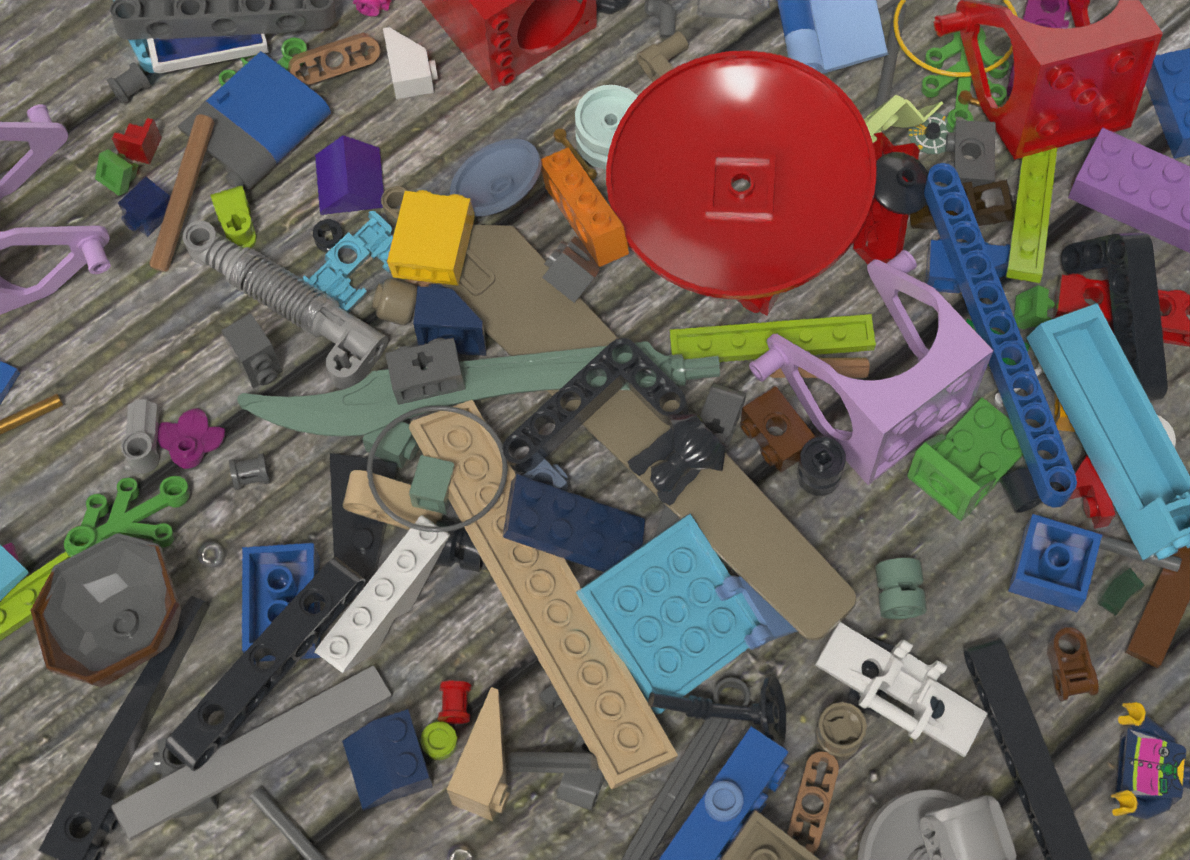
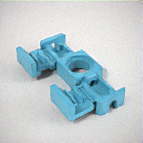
(368, 238)

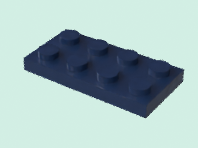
(570, 525)

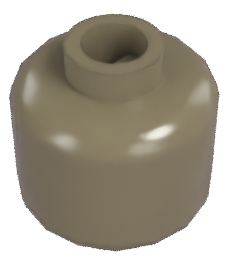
(395, 301)

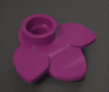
(189, 438)

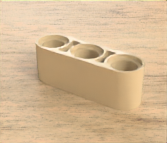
(393, 494)

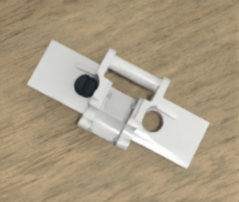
(905, 678)

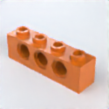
(584, 207)

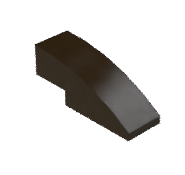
(989, 202)

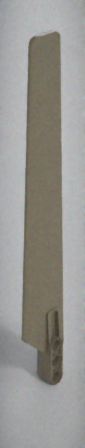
(530, 316)

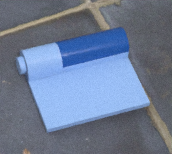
(832, 32)

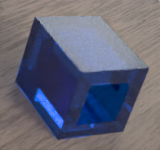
(144, 207)

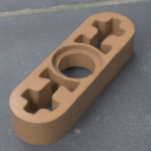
(345, 66)
(829, 782)

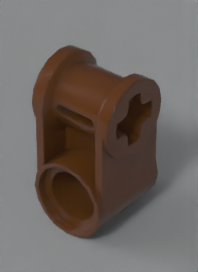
(1072, 672)

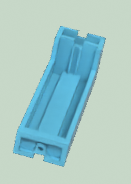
(1117, 429)

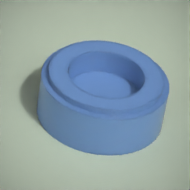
(723, 801)

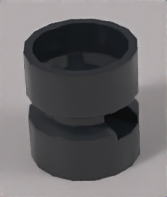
(821, 466)
(452, 553)

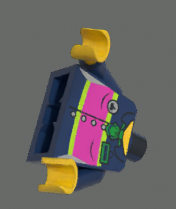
(1148, 767)

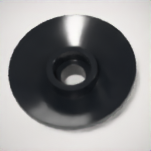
(893, 190)

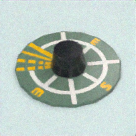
(930, 135)

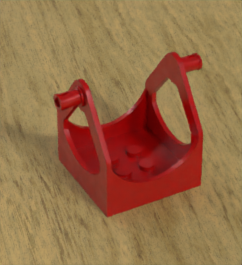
(1065, 78)

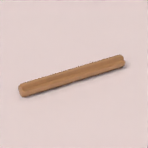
(182, 193)

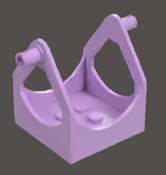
(84, 241)
(900, 411)

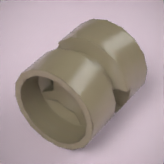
(840, 730)

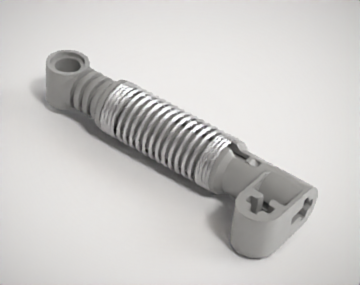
(317, 313)

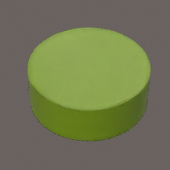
(438, 740)

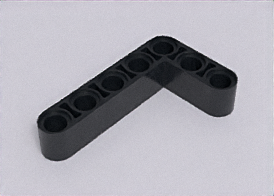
(1133, 300)
(591, 400)

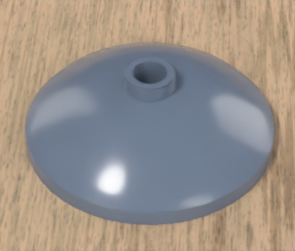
(498, 176)

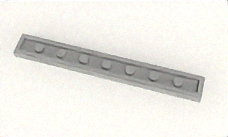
(251, 753)

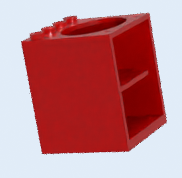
(511, 35)

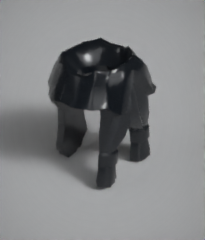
(685, 452)

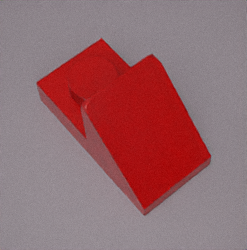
(1097, 501)

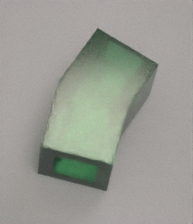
(1120, 591)

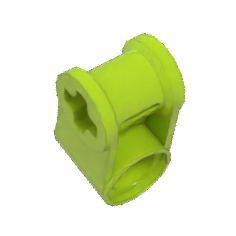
(235, 216)

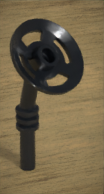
(761, 713)

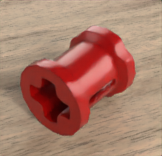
(454, 702)

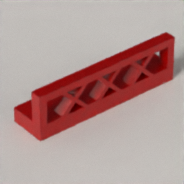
(884, 229)

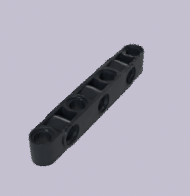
(247, 685)

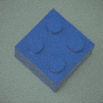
(1055, 563)

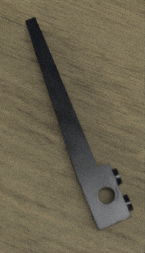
(92, 791)

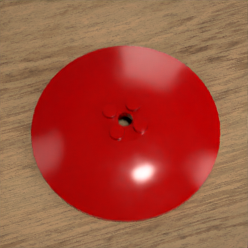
(729, 122)

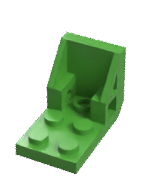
(967, 461)

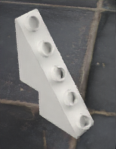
(383, 599)

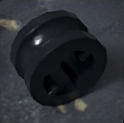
(324, 226)

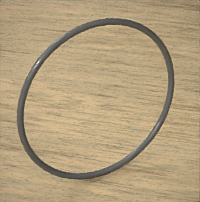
(446, 528)

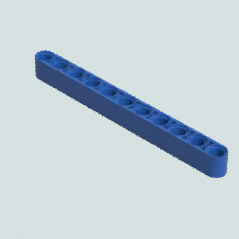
(1004, 346)

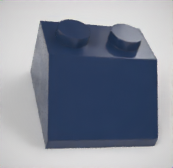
(446, 316)
(387, 760)

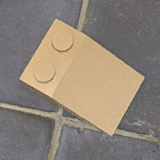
(480, 775)

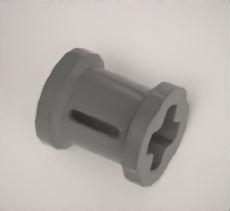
(128, 83)
(249, 471)

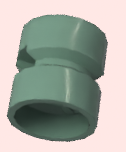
(900, 586)

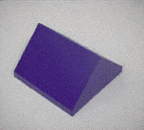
(349, 176)

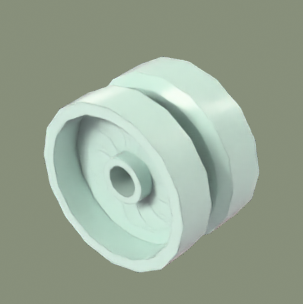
(598, 119)

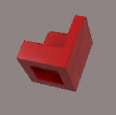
(138, 142)

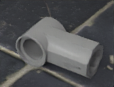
(141, 434)

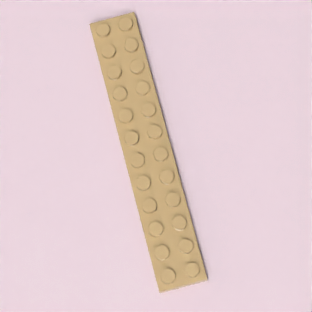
(545, 603)

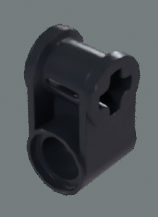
(1022, 490)

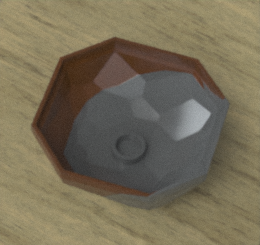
(106, 610)

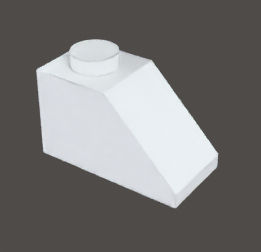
(409, 65)

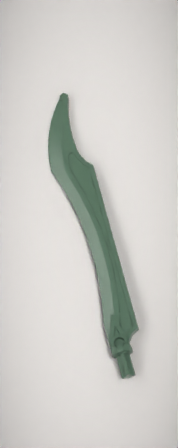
(373, 406)

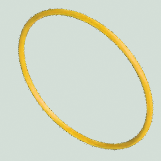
(938, 71)

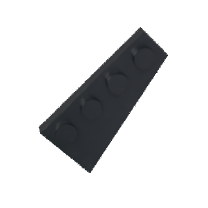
(356, 537)

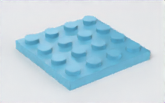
(665, 612)

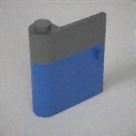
(258, 119)

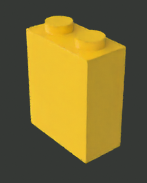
(431, 237)

